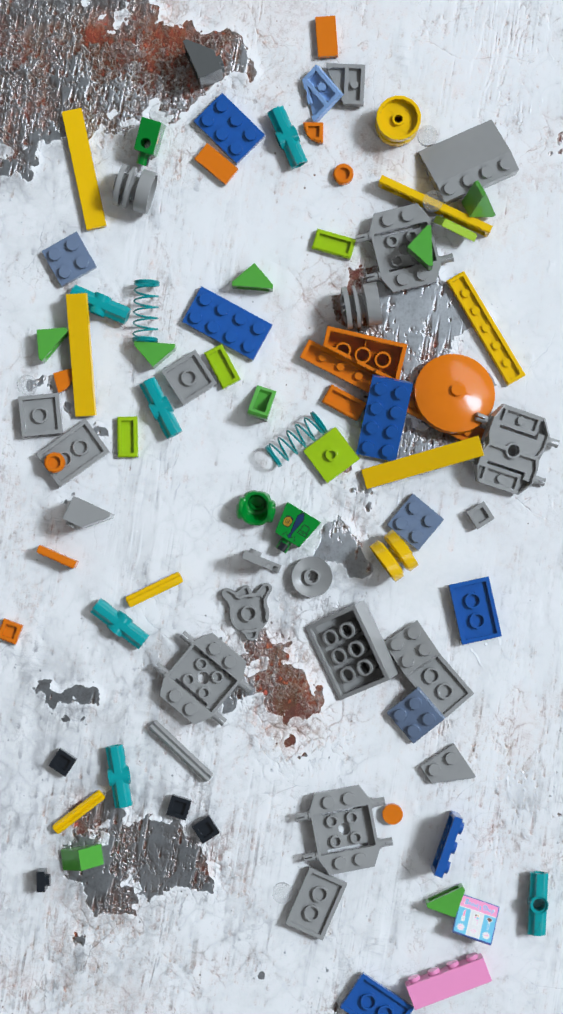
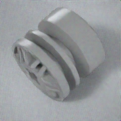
(134, 188)
(361, 305)

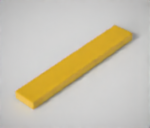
(84, 169)
(448, 212)
(485, 328)
(81, 354)
(423, 462)

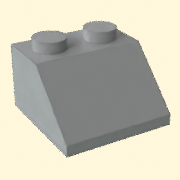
(84, 514)

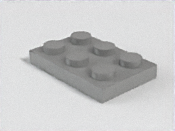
(80, 449)
(441, 685)
(316, 903)

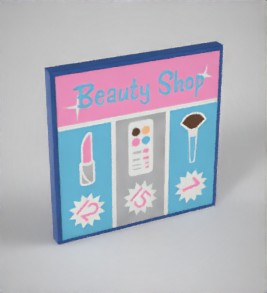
(476, 920)

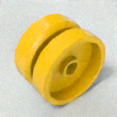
(399, 109)
(394, 555)

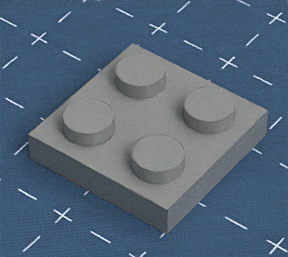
(189, 377)
(40, 415)
(412, 648)

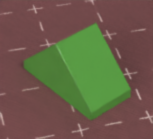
(477, 203)
(421, 248)
(253, 279)
(49, 341)
(155, 352)
(261, 403)
(82, 857)
(447, 900)

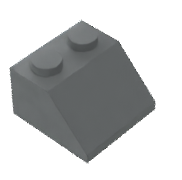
(204, 63)

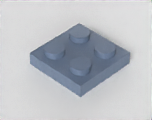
(69, 259)
(415, 522)
(415, 715)

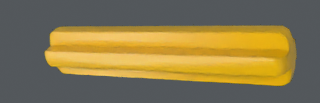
(154, 589)
(78, 811)

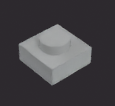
(480, 515)

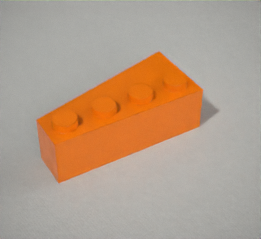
(371, 352)

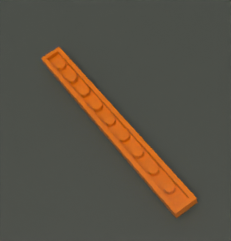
(359, 377)

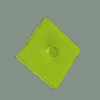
(331, 455)

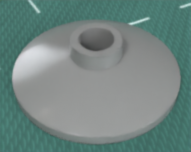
(319, 568)

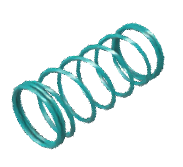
(144, 283)
(322, 430)

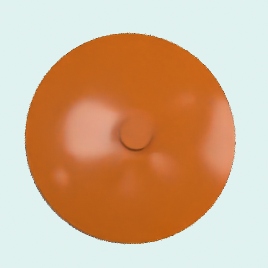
(452, 392)

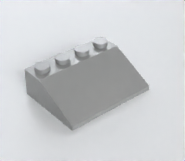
(468, 157)
(352, 650)

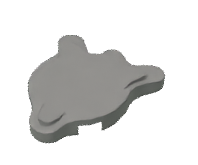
(247, 609)

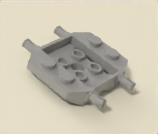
(387, 249)
(498, 440)
(212, 692)
(361, 829)

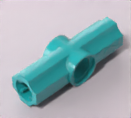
(287, 137)
(104, 306)
(160, 407)
(119, 623)
(119, 776)
(537, 916)

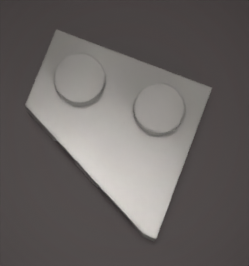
(350, 81)
(255, 557)
(447, 766)

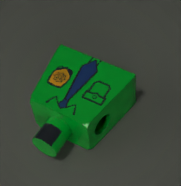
(152, 131)
(294, 527)

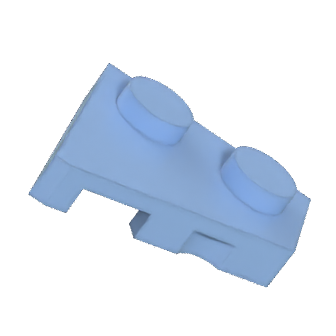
(321, 92)

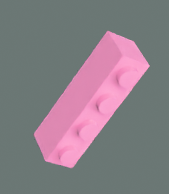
(448, 980)

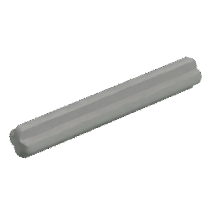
(181, 751)

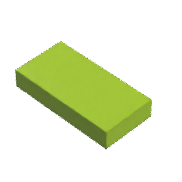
(455, 228)
(333, 244)
(222, 366)
(127, 437)

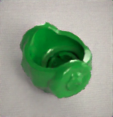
(256, 508)

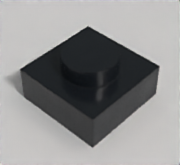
(62, 762)
(179, 807)
(205, 829)
(43, 879)

